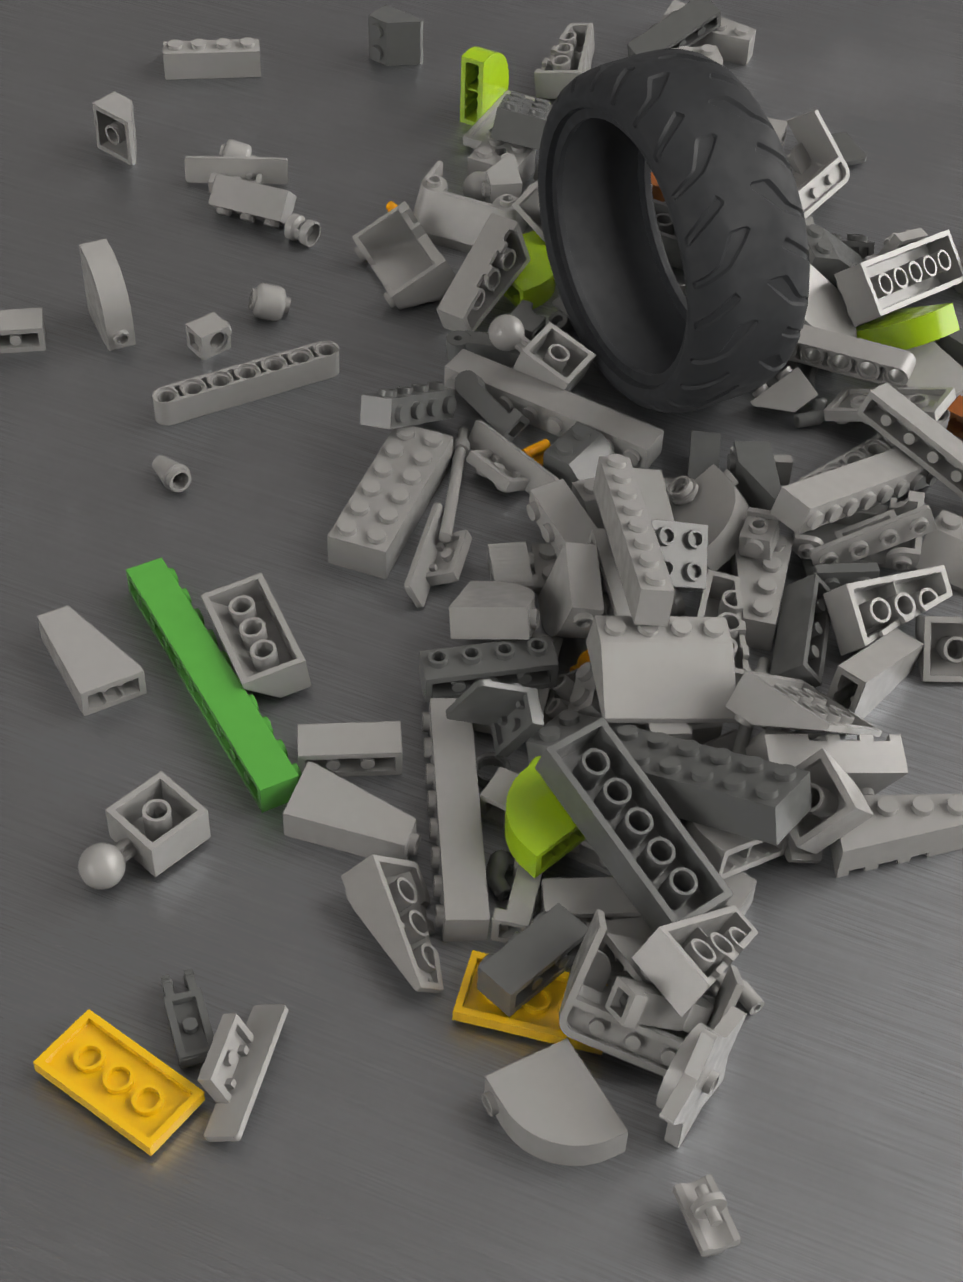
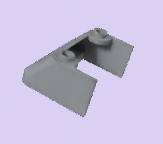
(816, 161)
(456, 219)
(587, 1021)

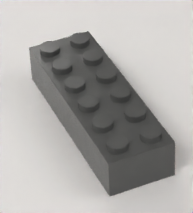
(631, 827)

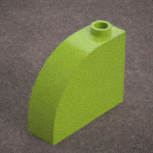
(482, 82)
(536, 280)
(911, 326)
(537, 823)

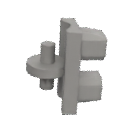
(707, 1216)

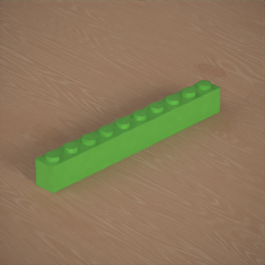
(213, 684)

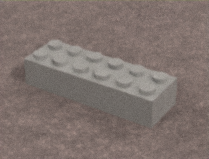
(900, 277)
(390, 501)

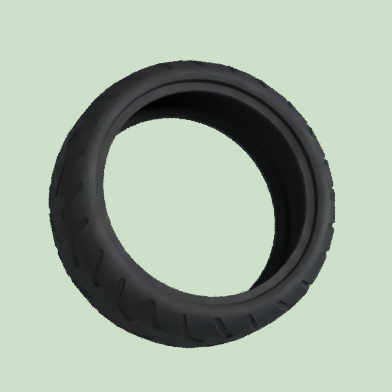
(731, 215)

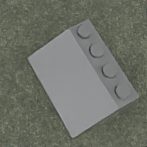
(663, 671)
(792, 705)

